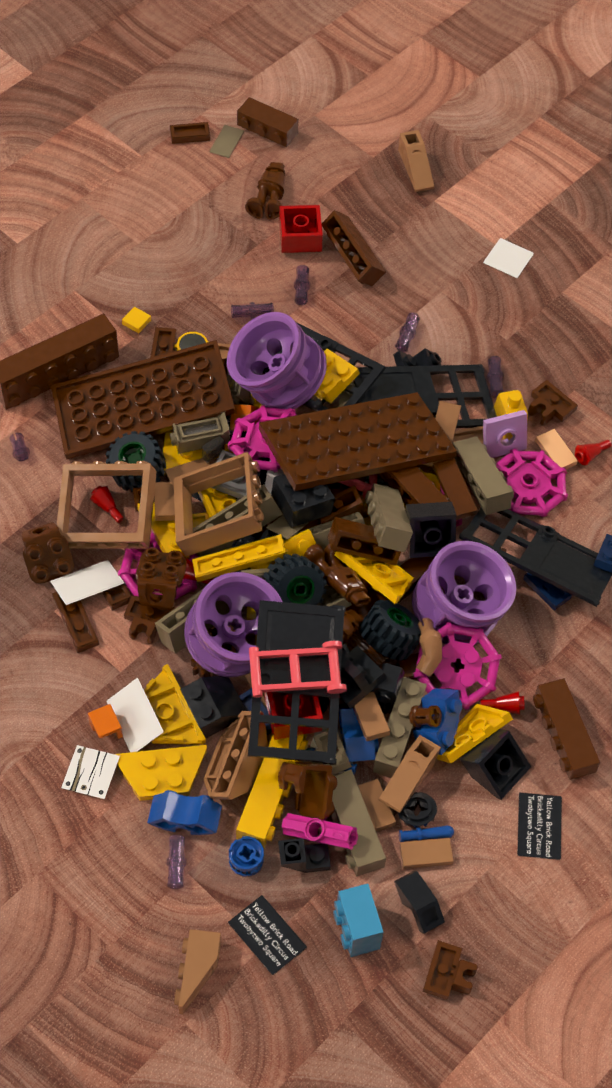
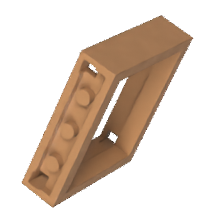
(208, 477)
(137, 540)

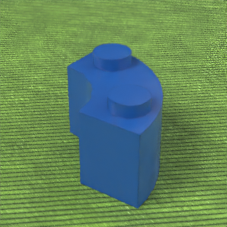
(450, 706)
(353, 738)
(175, 811)

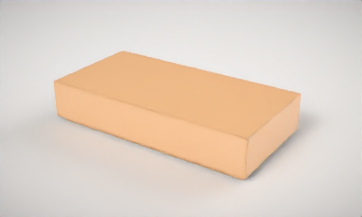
(556, 449)

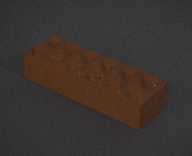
(57, 360)

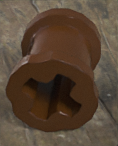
(425, 716)

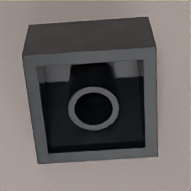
(213, 703)
(496, 763)

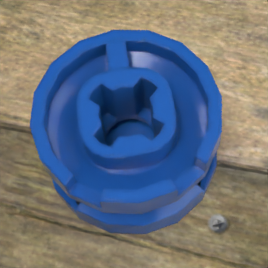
(246, 856)

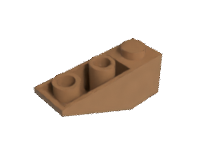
(415, 160)
(410, 773)
(201, 961)

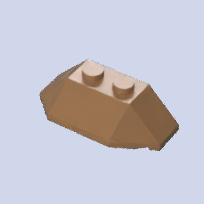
(230, 768)

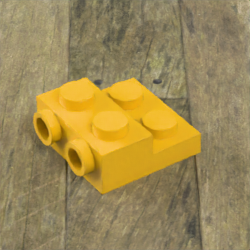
(337, 377)

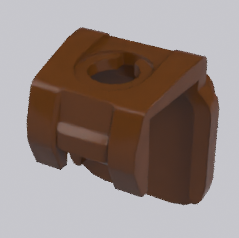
(46, 553)
(160, 572)
(312, 785)

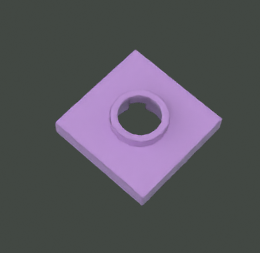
(498, 426)

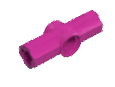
(331, 834)

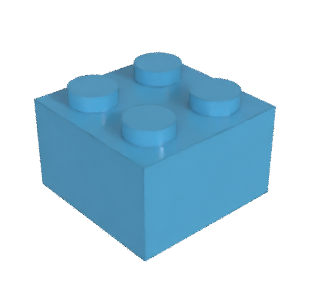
(358, 919)

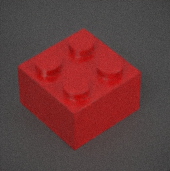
(300, 228)
(280, 705)

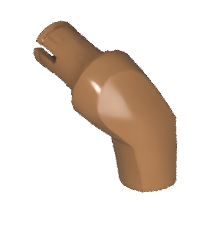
(431, 647)

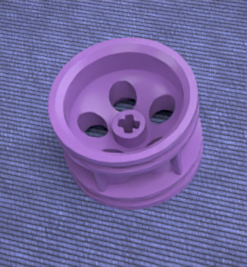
(292, 374)
(483, 572)
(238, 591)

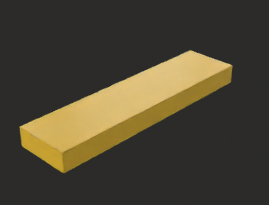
(239, 558)

